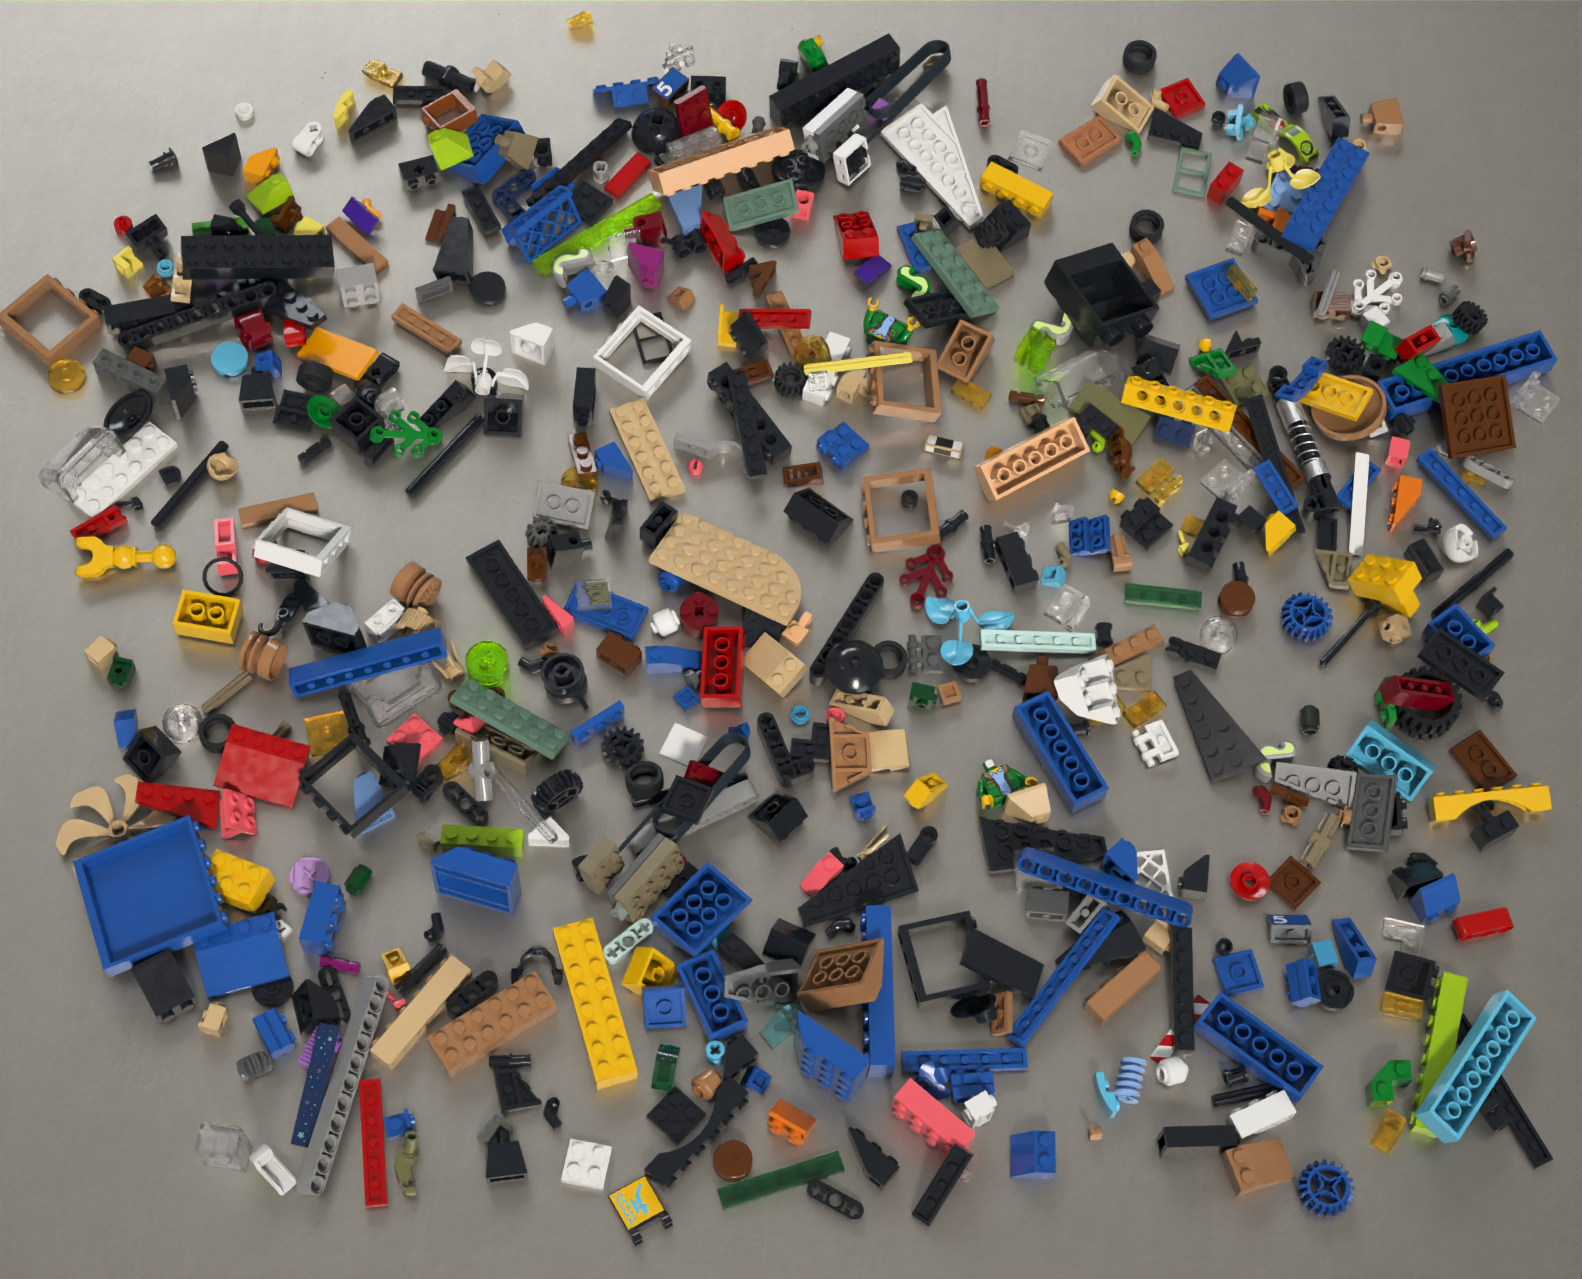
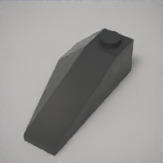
(768, 983)

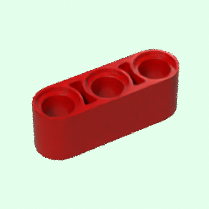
(294, 334)
(1482, 924)

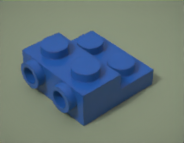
(841, 445)

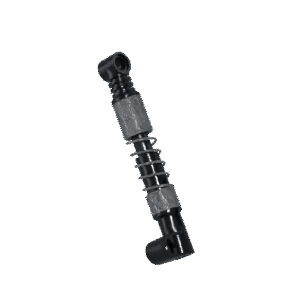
(1314, 466)

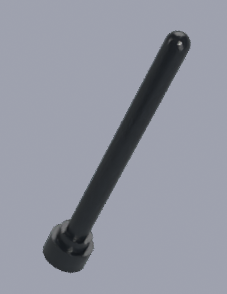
(238, 208)
(1372, 607)

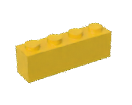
(1019, 190)

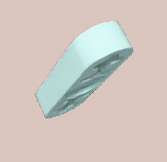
(628, 949)

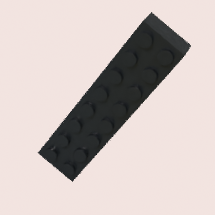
(820, 88)
(257, 257)

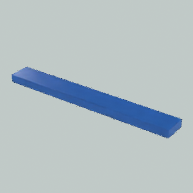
(1063, 977)

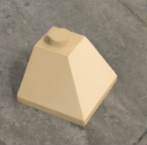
(1029, 804)

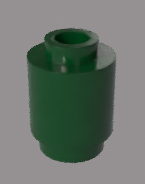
(358, 880)

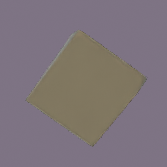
(428, 841)

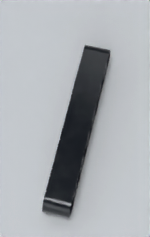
(850, 621)

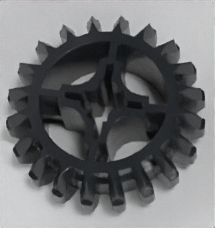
(557, 791)

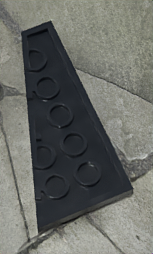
(290, 306)
(1219, 737)
(1003, 837)

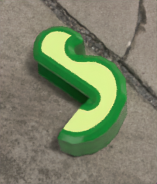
(915, 284)

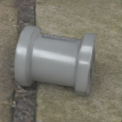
(600, 171)

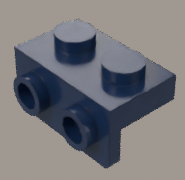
(1174, 431)

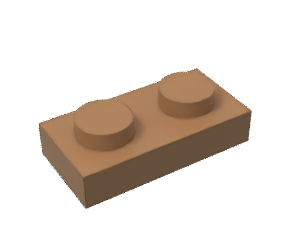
(1004, 1009)

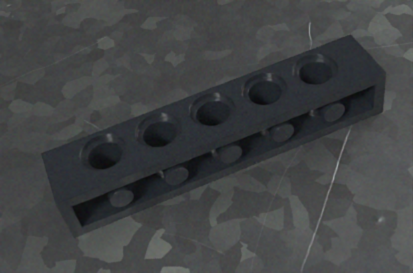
(770, 432)

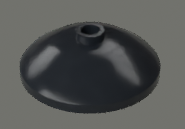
(129, 414)
(851, 676)

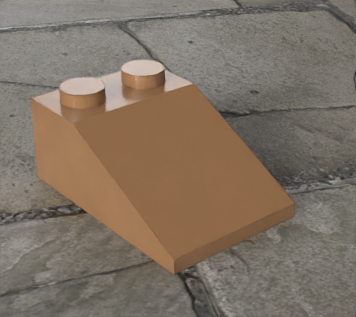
(965, 351)
(1257, 1166)

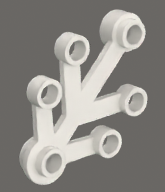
(1375, 295)

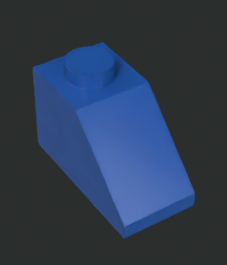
(613, 462)

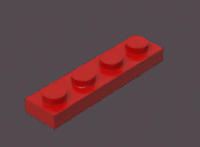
(780, 318)

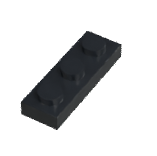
(417, 94)
(481, 210)

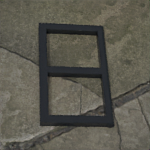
(649, 339)

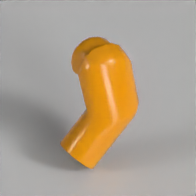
(367, 202)

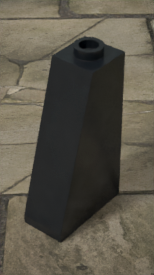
(456, 252)
(1196, 1140)

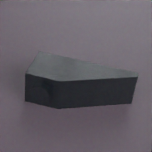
(374, 116)
(1334, 116)
(738, 953)

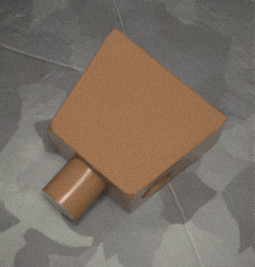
(1384, 117)

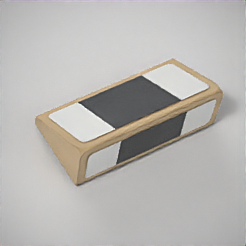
(943, 446)

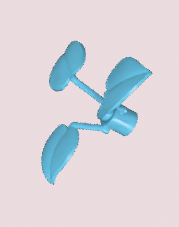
(942, 609)

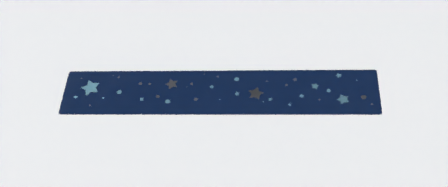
(315, 1084)

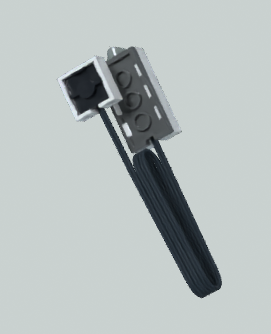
(837, 125)

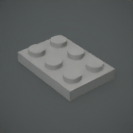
(564, 505)

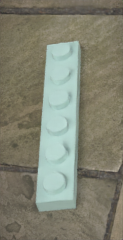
(1037, 641)

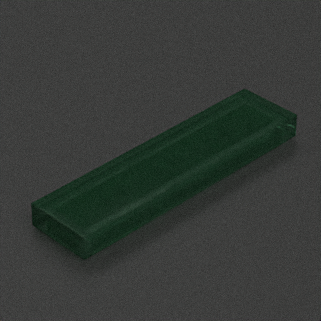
(1162, 597)

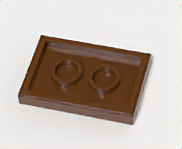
(1482, 762)

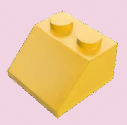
(648, 969)

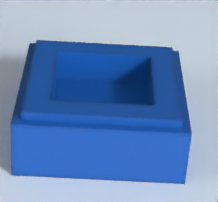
(686, 698)

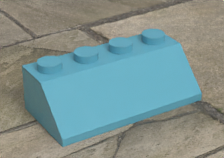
(1386, 754)

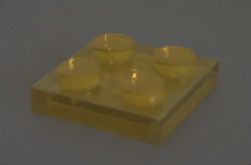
(325, 732)

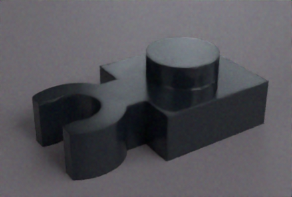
(270, 905)

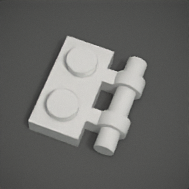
(1160, 740)

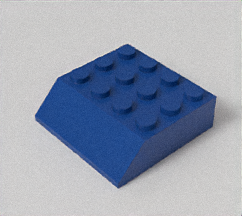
(477, 878)
(829, 1059)

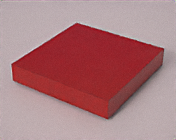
(1182, 98)

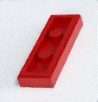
(627, 175)

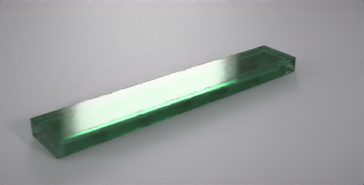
(780, 1180)

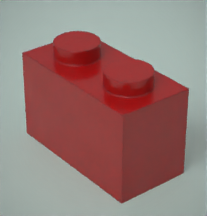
(1225, 183)
(1418, 343)

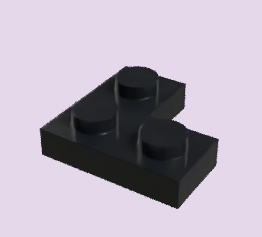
(1094, 420)
(817, 748)

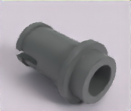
(758, 124)
(1446, 297)

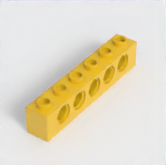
(1169, 406)

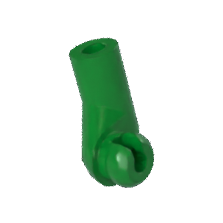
(1134, 138)

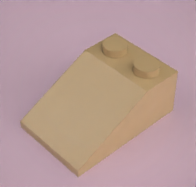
(1122, 105)
(774, 665)

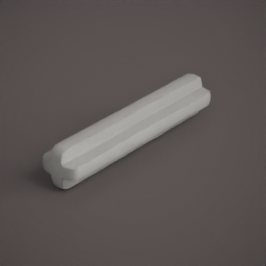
(1328, 293)

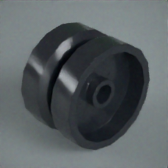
(564, 678)

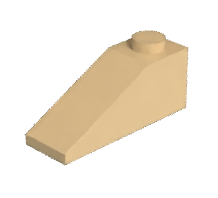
(864, 706)

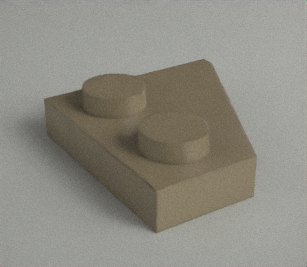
(1335, 567)

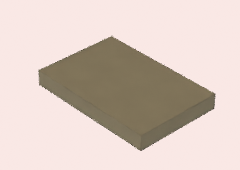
(986, 263)

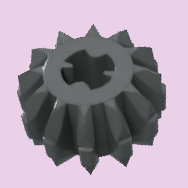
(539, 532)
(254, 1065)

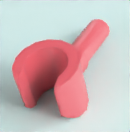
(399, 1003)

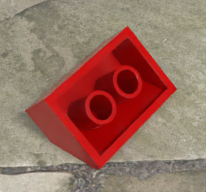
(721, 242)

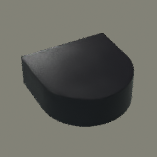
(170, 475)

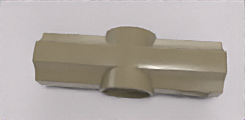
(1319, 841)

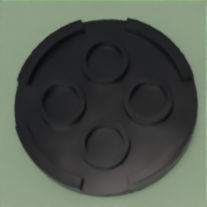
(804, 170)

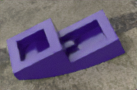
(360, 215)
(872, 269)

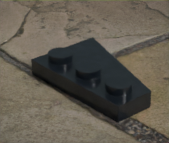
(1172, 131)

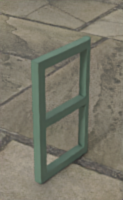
(1192, 171)

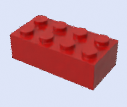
(722, 667)

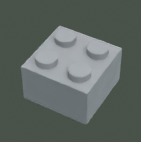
(358, 285)

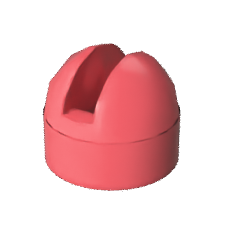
(699, 466)

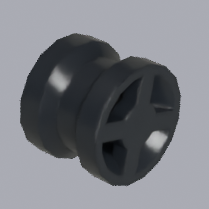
(714, 189)

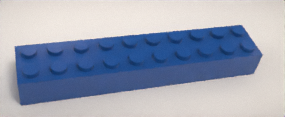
(1513, 358)

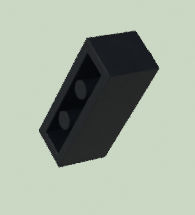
(1016, 562)

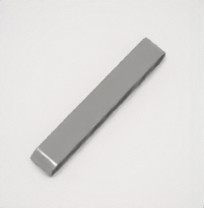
(726, 803)

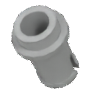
(1432, 275)

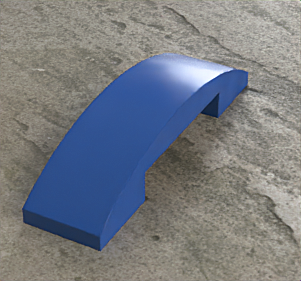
(1304, 382)

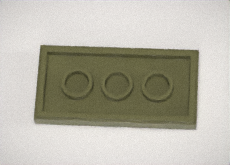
(1124, 415)

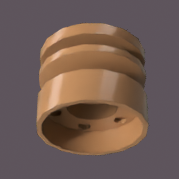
(415, 586)
(262, 655)

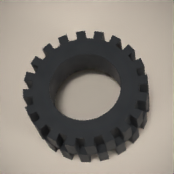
(1429, 727)

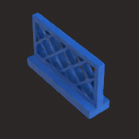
(540, 212)

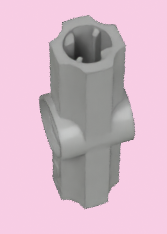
(481, 769)

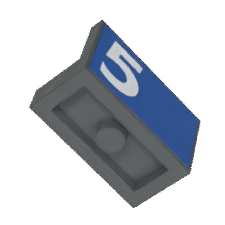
(1289, 929)

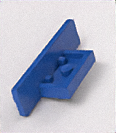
(627, 94)

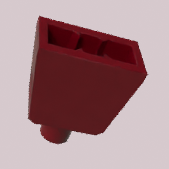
(651, 228)

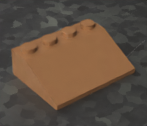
(843, 975)

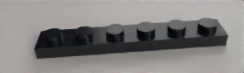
(747, 426)
(1182, 989)

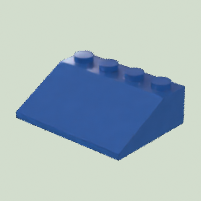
(482, 140)
(700, 910)
(242, 956)

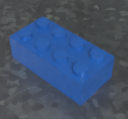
(703, 984)

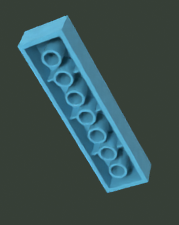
(1475, 1067)

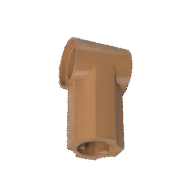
(1119, 557)

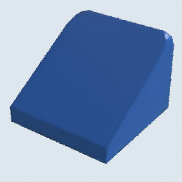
(755, 1079)

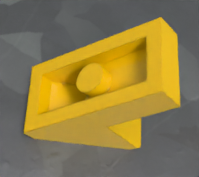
(395, 964)

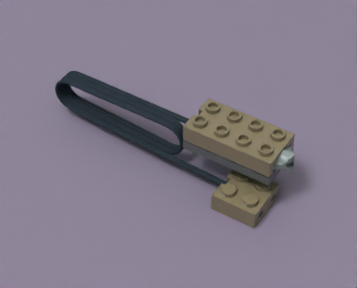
(659, 860)

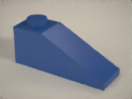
(671, 659)
(1353, 949)

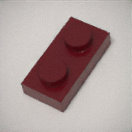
(702, 773)

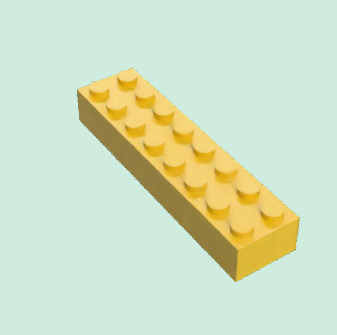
(595, 1003)

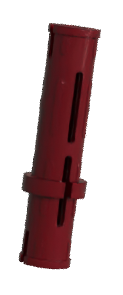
(983, 108)

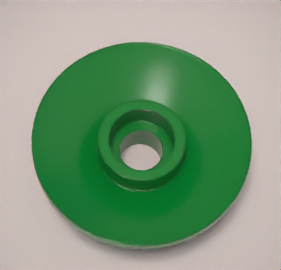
(321, 410)

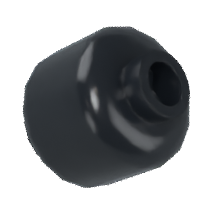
(367, 391)

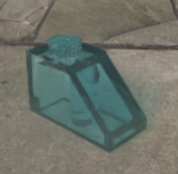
(781, 1025)

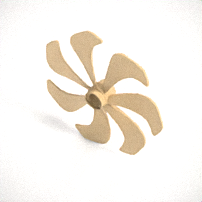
(98, 799)

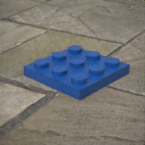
(1216, 291)

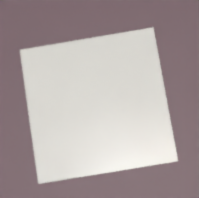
(683, 744)

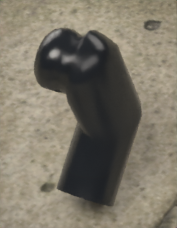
(906, 167)
(533, 666)
(1495, 700)
(1419, 856)
(437, 928)
(550, 1112)

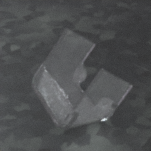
(1070, 376)

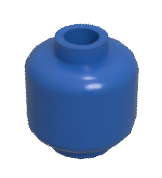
(669, 581)

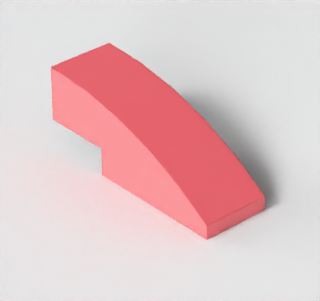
(226, 545)

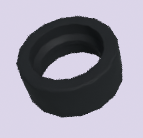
(1139, 67)
(1150, 216)
(314, 376)
(898, 649)
(206, 724)
(644, 790)

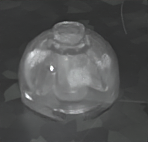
(1218, 634)
(182, 723)

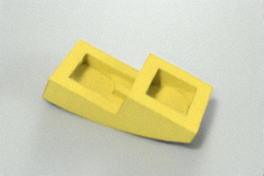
(341, 110)

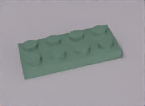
(761, 205)

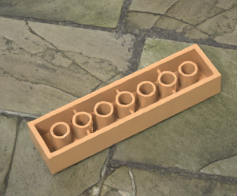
(721, 160)

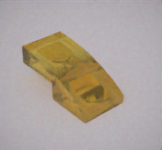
(380, 73)

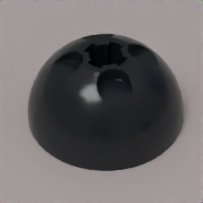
(654, 130)

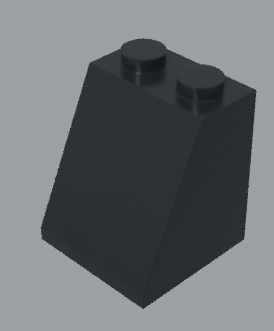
(164, 986)

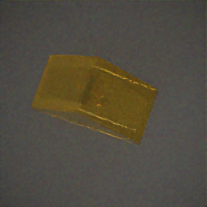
(455, 761)
(1388, 1132)

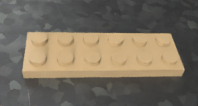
(647, 450)

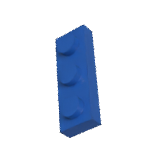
(914, 255)
(1275, 487)
(1345, 495)
(597, 723)

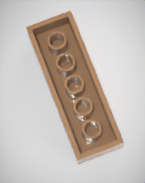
(492, 1024)

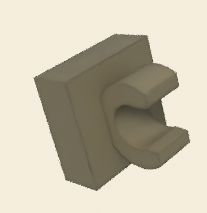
(923, 221)
(1029, 413)

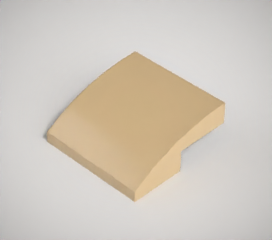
(889, 750)

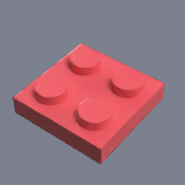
(416, 731)

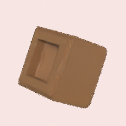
(682, 297)

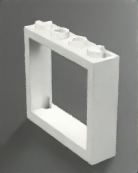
(683, 343)
(314, 565)

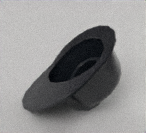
(977, 1008)

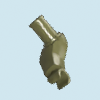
(404, 1161)

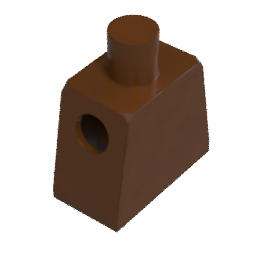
(1041, 679)

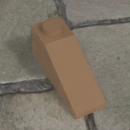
(1151, 265)

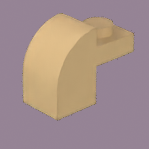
(492, 77)
(852, 384)

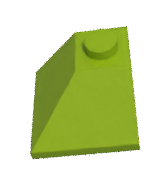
(450, 147)
(270, 193)

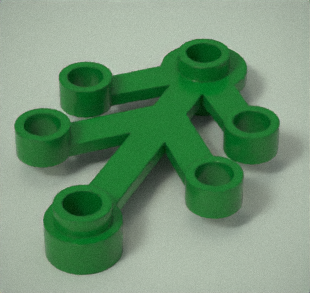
(408, 434)

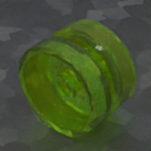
(1034, 350)
(488, 664)

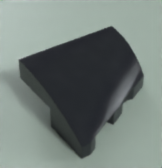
(225, 226)
(616, 518)

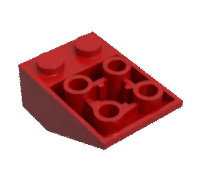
(856, 235)

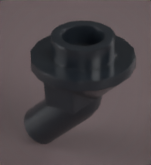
(1433, 527)

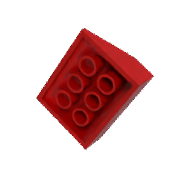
(262, 765)

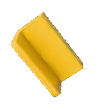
(725, 320)

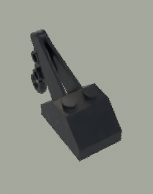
(326, 623)

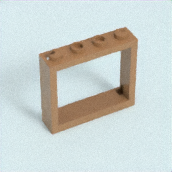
(70, 342)
(931, 381)
(904, 540)

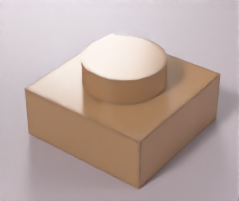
(949, 693)

